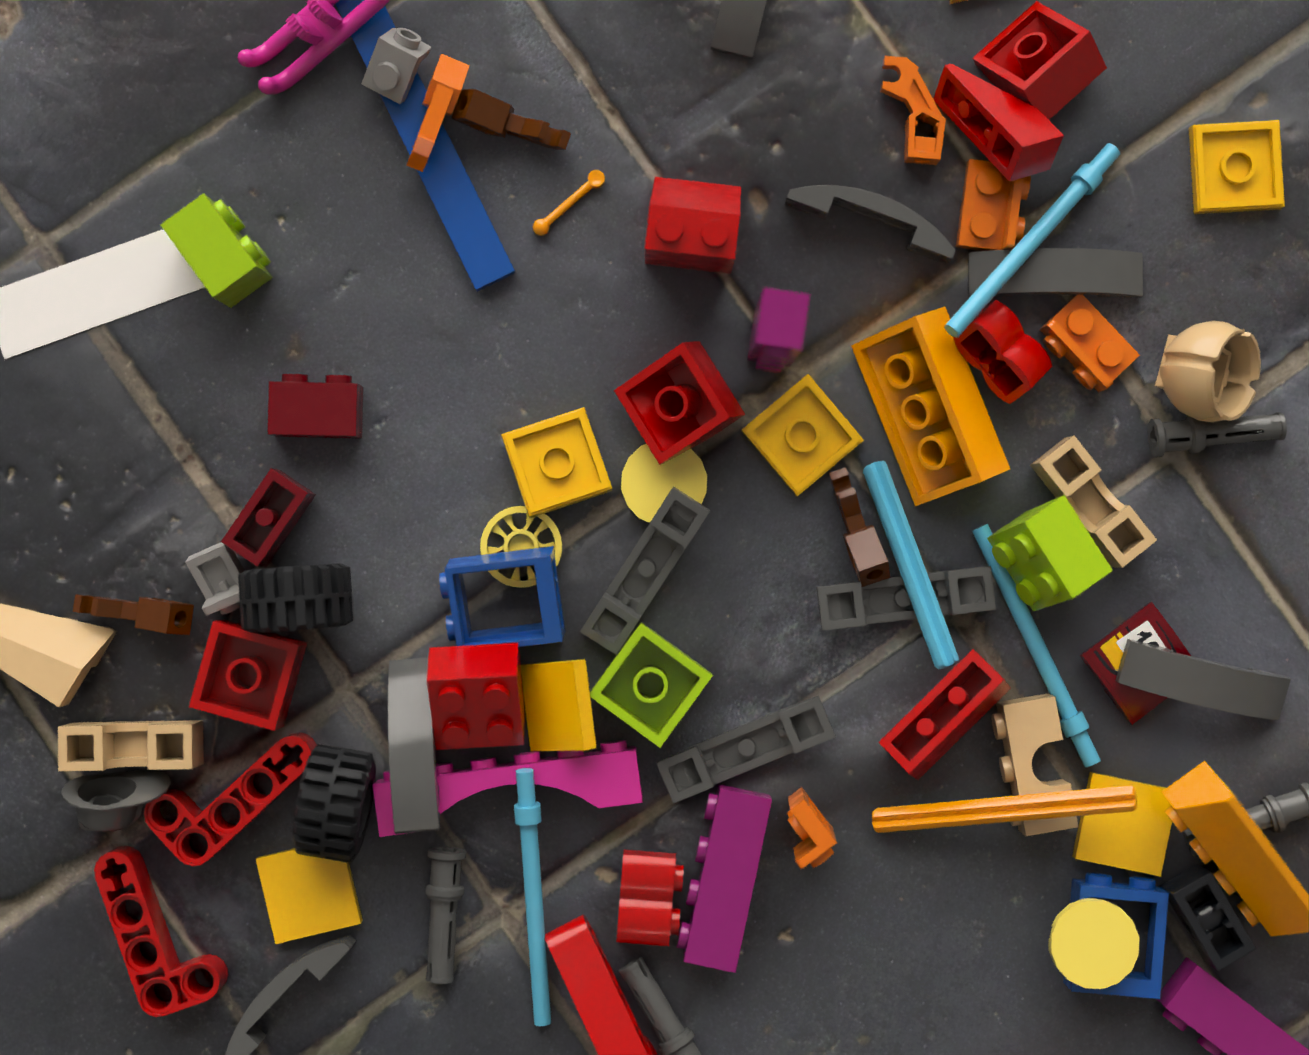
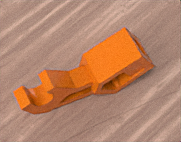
(441, 100)
(921, 105)

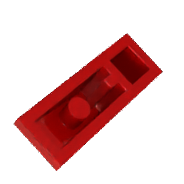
(1003, 127)

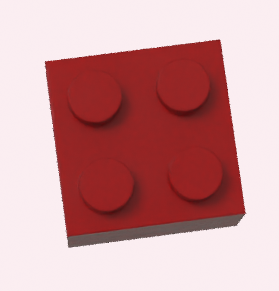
(248, 675)
(476, 696)

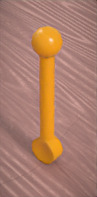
(595, 180)

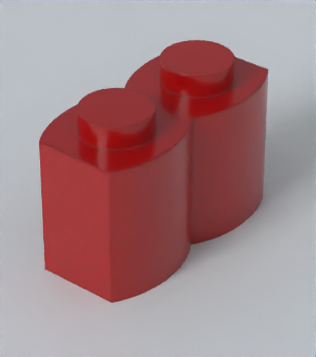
(1003, 352)
(647, 898)

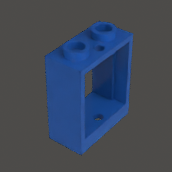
(453, 588)
(1140, 889)

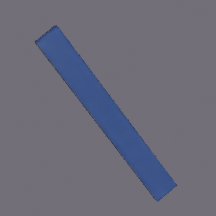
(444, 172)

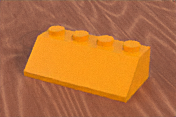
(930, 407)
(1239, 850)

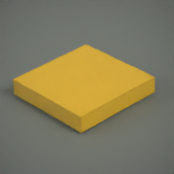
(1236, 167)
(802, 435)
(556, 462)
(558, 706)
(1126, 839)
(307, 895)

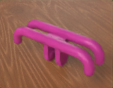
(316, 24)

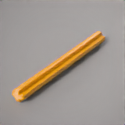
(1005, 809)

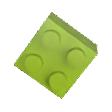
(216, 251)
(1049, 554)
(650, 684)

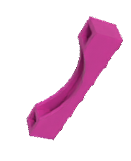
(598, 777)

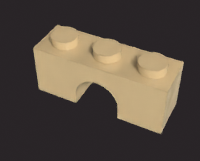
(1112, 525)
(1024, 727)
(130, 744)

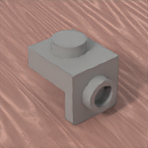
(395, 63)
(217, 576)

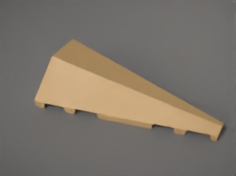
(49, 651)

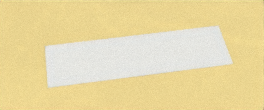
(92, 292)

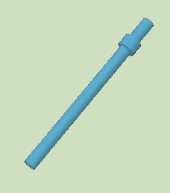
(1083, 183)
(1072, 721)
(528, 815)

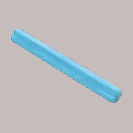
(910, 565)

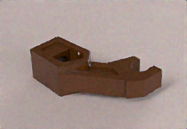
(497, 119)
(860, 540)
(149, 613)

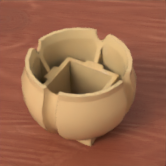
(1210, 371)

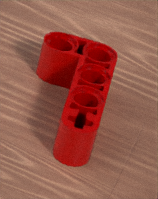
(240, 793)
(152, 929)
(596, 990)

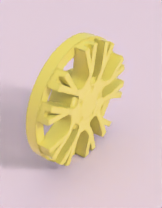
(519, 540)

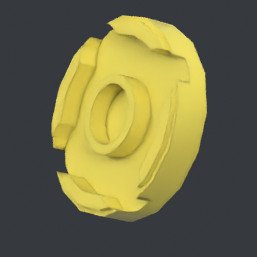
(648, 483)
(1094, 943)

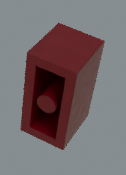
(315, 408)
(268, 518)

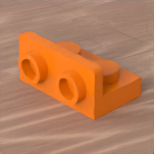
(990, 208)
(1088, 344)
(812, 828)

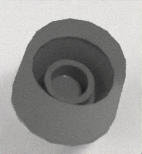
(113, 800)

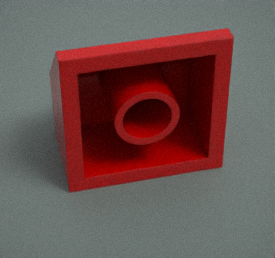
(1042, 59)
(679, 401)

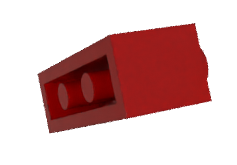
(945, 714)

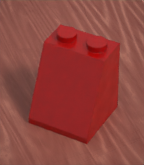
(693, 225)

